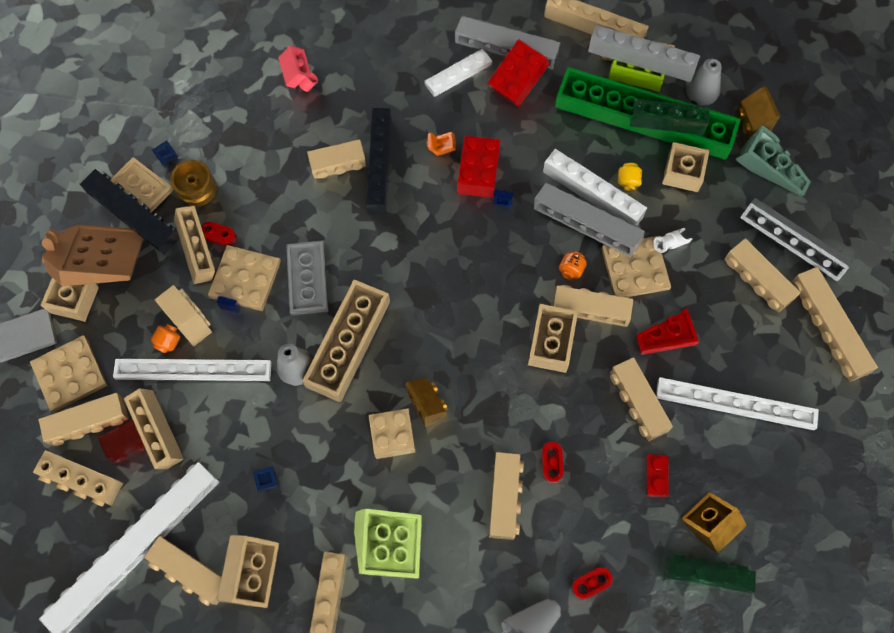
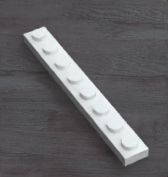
(192, 369)
(737, 403)

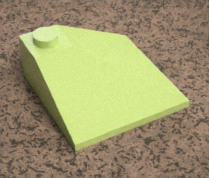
(388, 543)

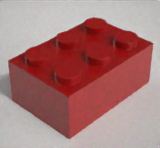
(518, 73)
(478, 166)

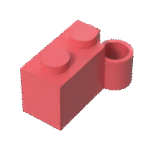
(296, 69)

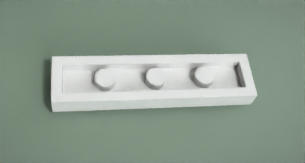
(458, 72)

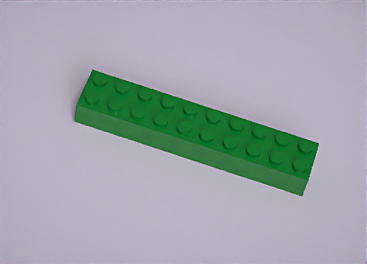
(613, 102)

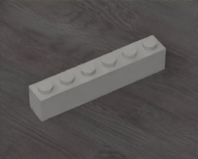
(502, 39)
(643, 53)
(589, 220)
(796, 239)

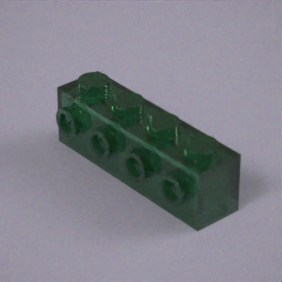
(669, 116)
(711, 576)

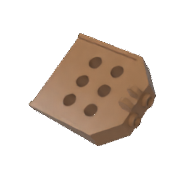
(91, 254)

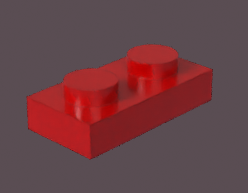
(657, 475)

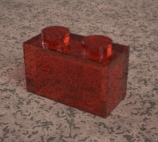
(121, 443)

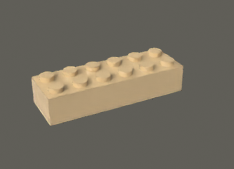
(346, 341)

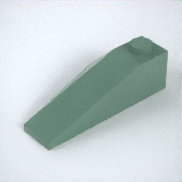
(767, 159)

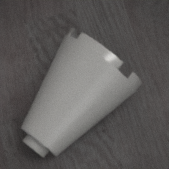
(705, 83)
(293, 364)
(535, 619)

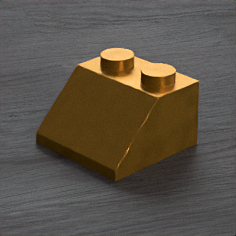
(757, 111)
(426, 401)
(714, 522)

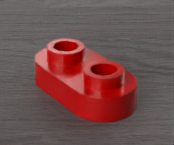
(216, 234)
(552, 462)
(591, 583)

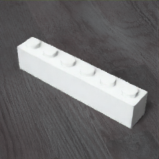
(593, 188)

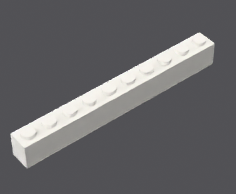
(128, 551)

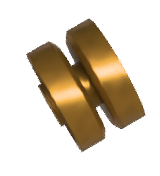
(193, 183)

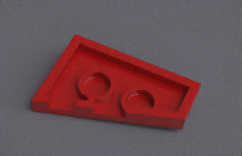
(669, 335)

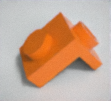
(441, 144)

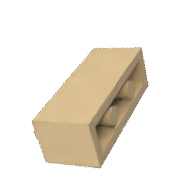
(337, 159)

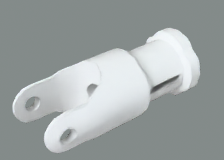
(670, 241)

